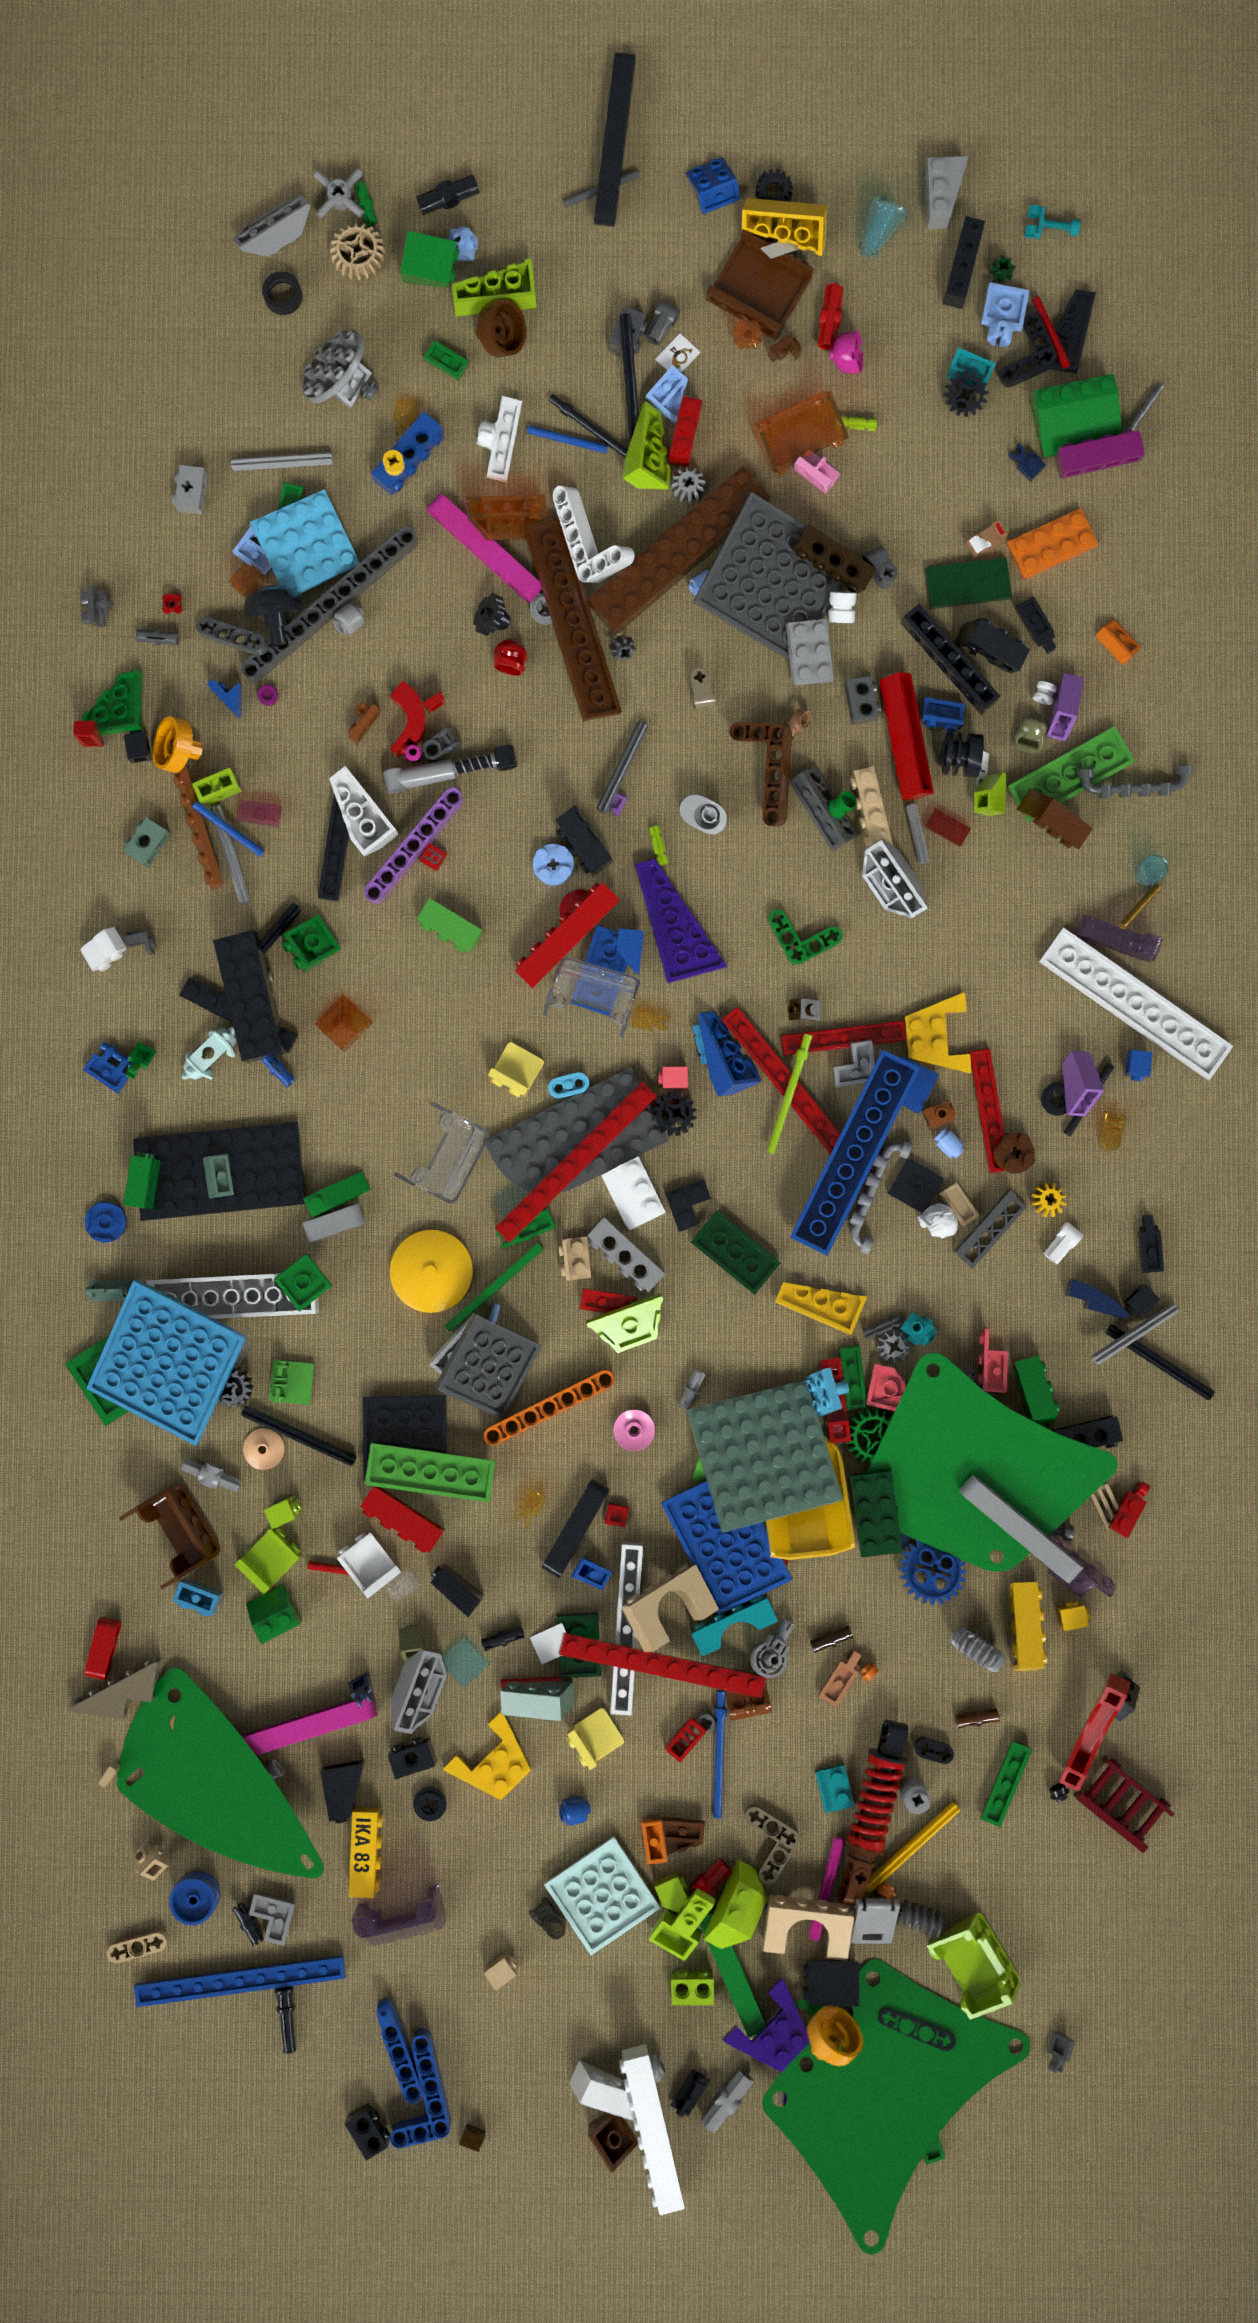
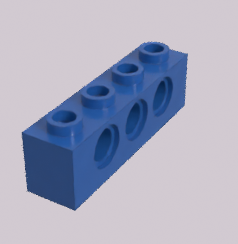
(422, 427)

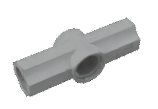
(727, 2100)

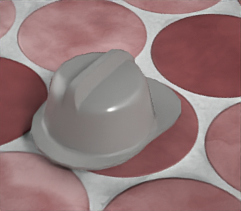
(703, 814)

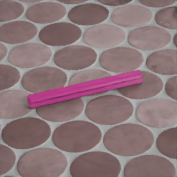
(828, 1882)

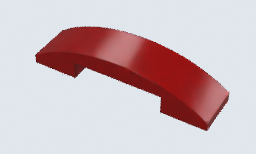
(837, 1421)

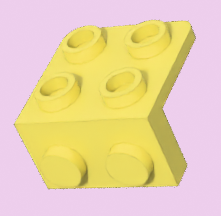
(516, 1070)
(594, 1737)

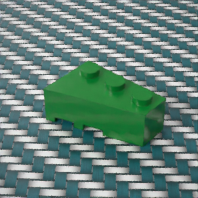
(1036, 1390)

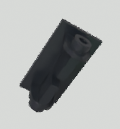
(689, 2093)

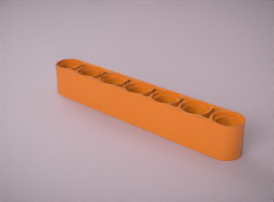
(541, 1414)

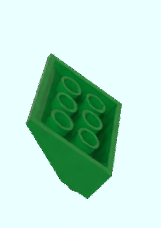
(1076, 412)

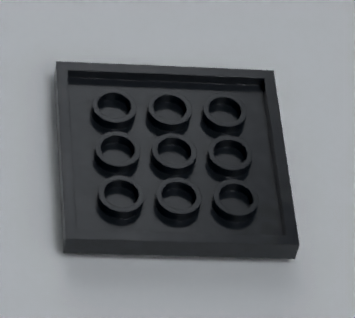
(405, 1422)

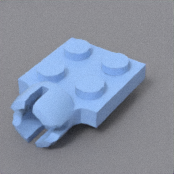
(1004, 312)

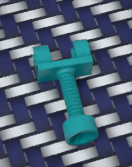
(1038, 212)

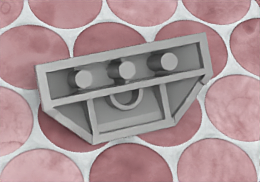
(275, 228)
(893, 880)
(417, 1690)

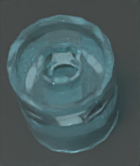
(1151, 870)

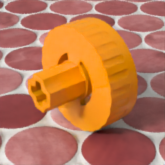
(174, 745)
(827, 2031)

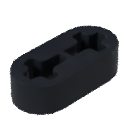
(933, 1755)

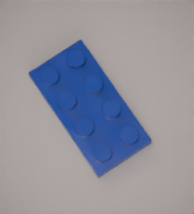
(604, 955)

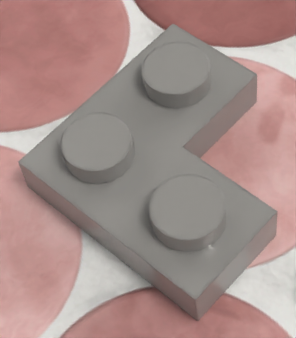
(859, 1069)
(279, 1914)

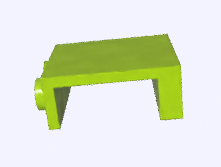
(269, 1559)

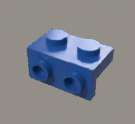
(942, 714)

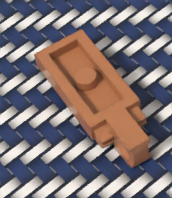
(841, 1678)

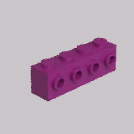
(1100, 454)

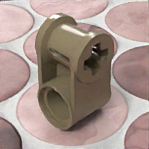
(701, 693)

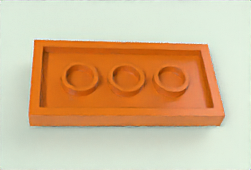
(1052, 544)

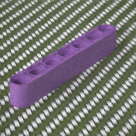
(417, 836)

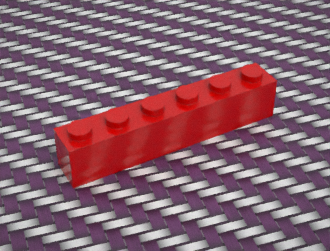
(906, 736)
(567, 934)

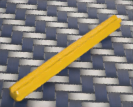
(912, 1846)

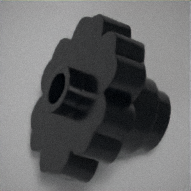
(491, 615)

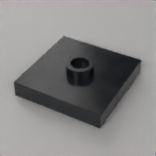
(915, 1185)

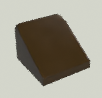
(472, 2137)

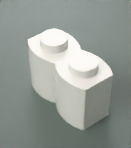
(103, 949)

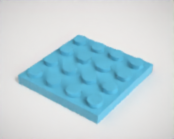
(305, 543)

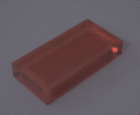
(947, 827)

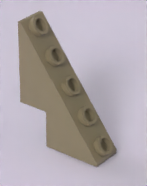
(115, 1698)

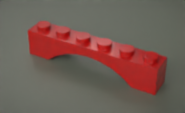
(1094, 1730)

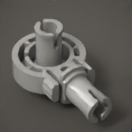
(774, 1652)

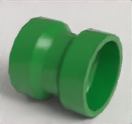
(842, 804)

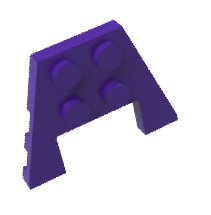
(780, 2038)

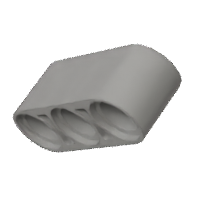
(334, 1223)

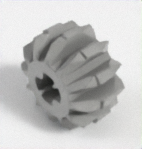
(683, 479)

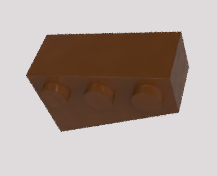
(1055, 818)

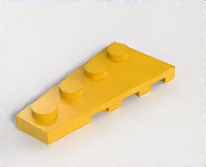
(822, 1305)

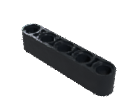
(575, 1528)

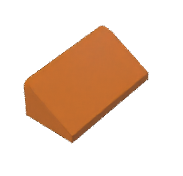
(1118, 641)
(654, 1841)

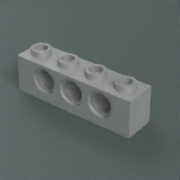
(606, 1229)

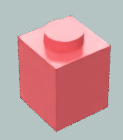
(673, 1077)

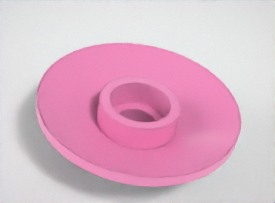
(632, 1441)

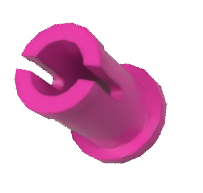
(409, 751)

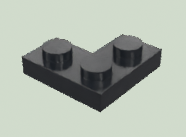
(683, 1199)

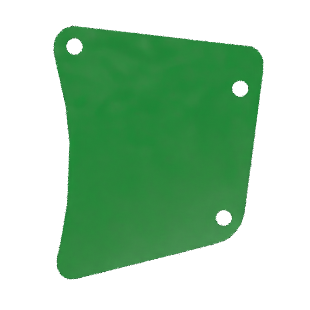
(955, 1430)

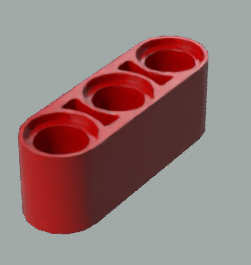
(103, 1648)

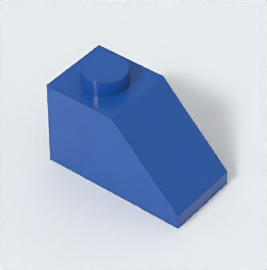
(629, 947)

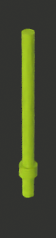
(801, 1055)

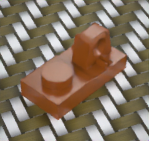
(368, 716)

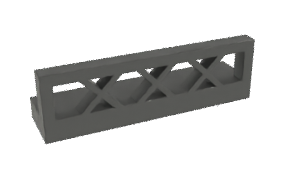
(817, 806)
(985, 1223)

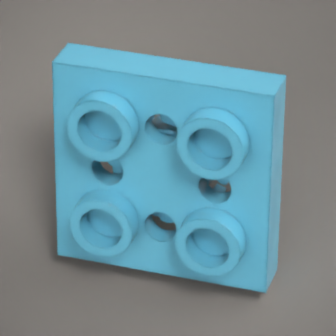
(825, 1391)

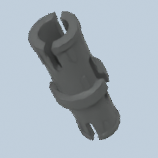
(157, 637)

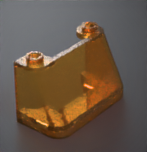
(800, 431)

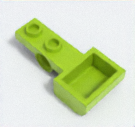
(680, 1932)

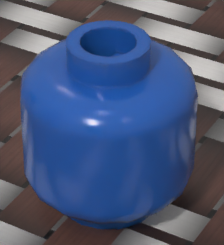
(574, 1810)

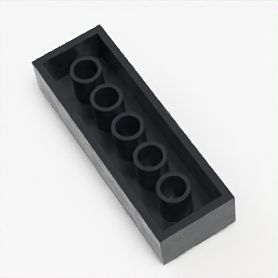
(249, 996)

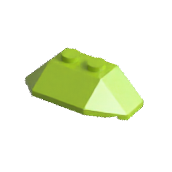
(737, 1908)

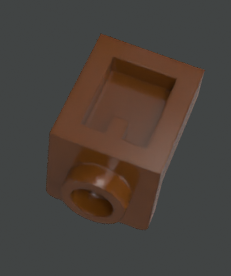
(783, 347)

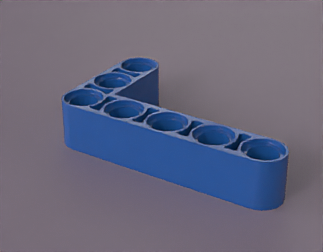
(430, 2094)

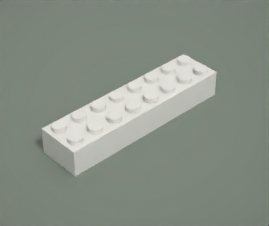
(233, 1296)

